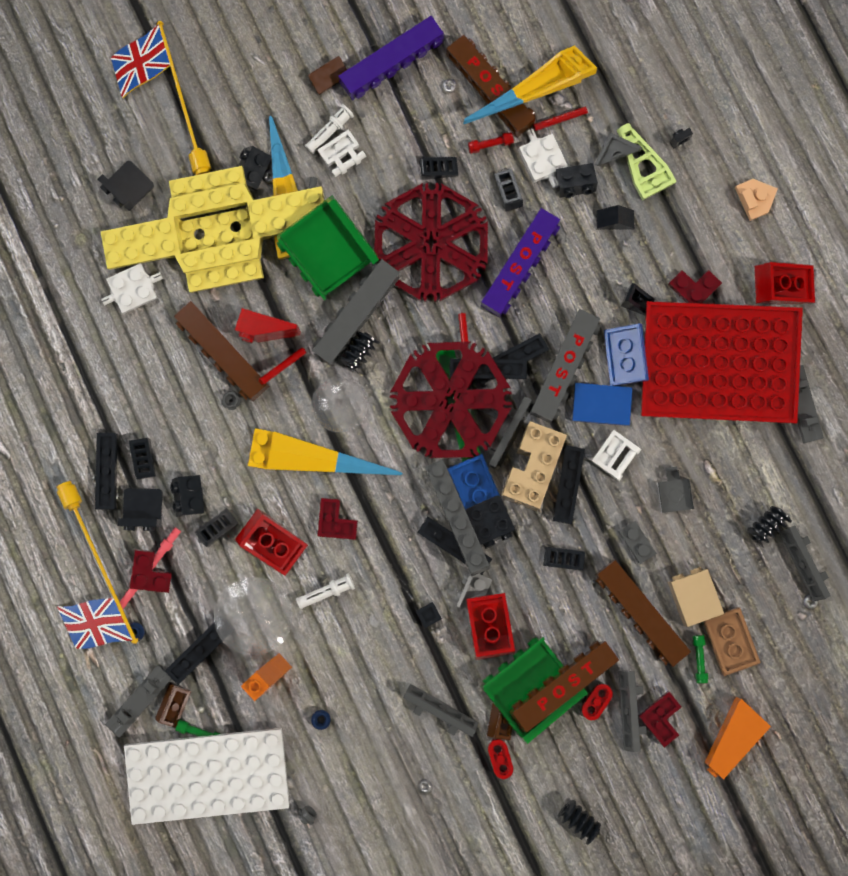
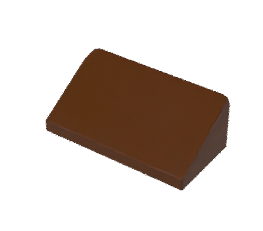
(327, 75)
(172, 705)
(498, 725)

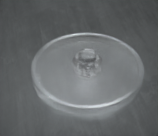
(253, 616)

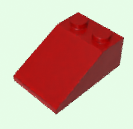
(784, 283)
(261, 328)
(271, 542)
(490, 626)

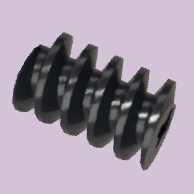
(358, 352)
(767, 525)
(580, 820)

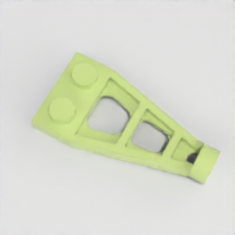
(654, 182)

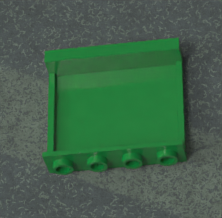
(326, 247)
(520, 677)

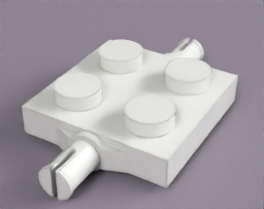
(542, 158)
(132, 288)

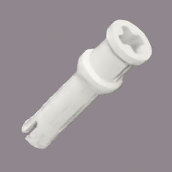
(335, 123)
(334, 588)

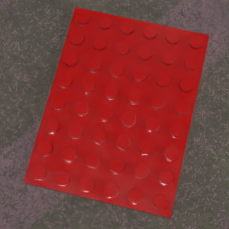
(722, 362)

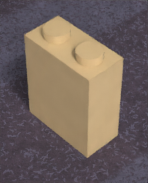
(695, 597)

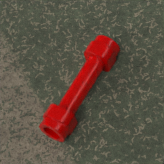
(506, 139)

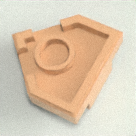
(756, 197)

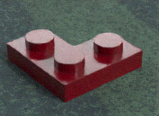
(694, 292)
(330, 524)
(144, 577)
(656, 718)

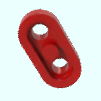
(599, 703)
(500, 758)

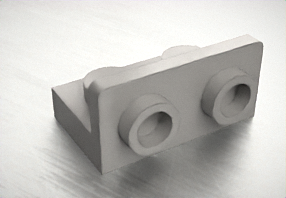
(474, 587)

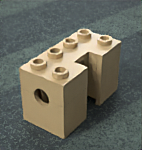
(543, 449)

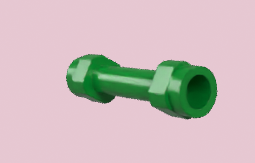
(701, 676)
(183, 727)

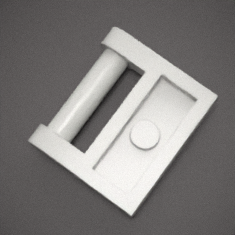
(610, 452)

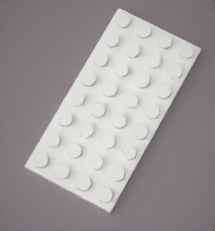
(206, 776)

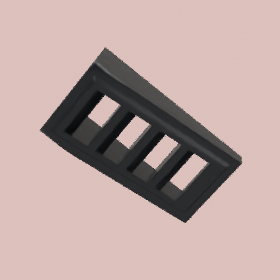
(438, 174)
(510, 201)
(134, 453)
(212, 522)
(580, 564)

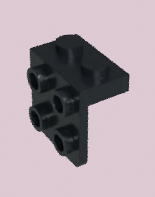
(127, 185)
(141, 509)
(490, 521)

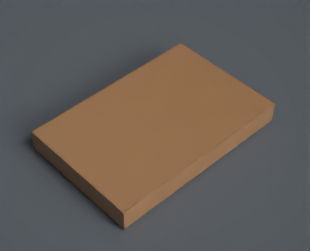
(731, 642)

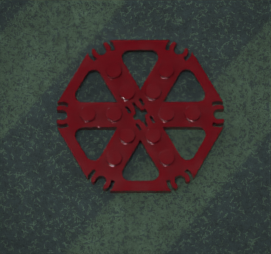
(447, 234)
(467, 400)

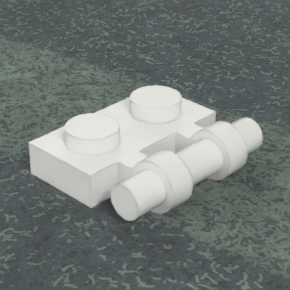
(339, 148)

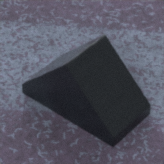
(615, 218)
(636, 299)

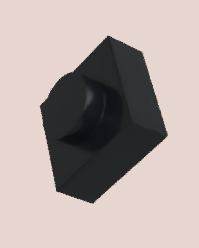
(680, 137)
(428, 615)

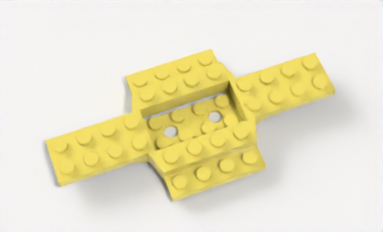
(221, 255)

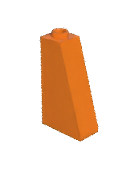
(266, 677)
(735, 739)

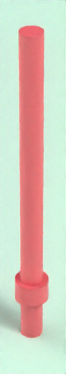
(165, 545)

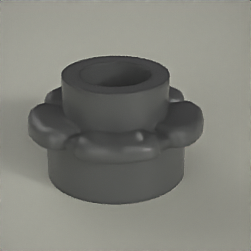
(226, 400)
(307, 815)

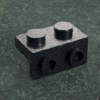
(254, 164)
(576, 180)
(187, 495)

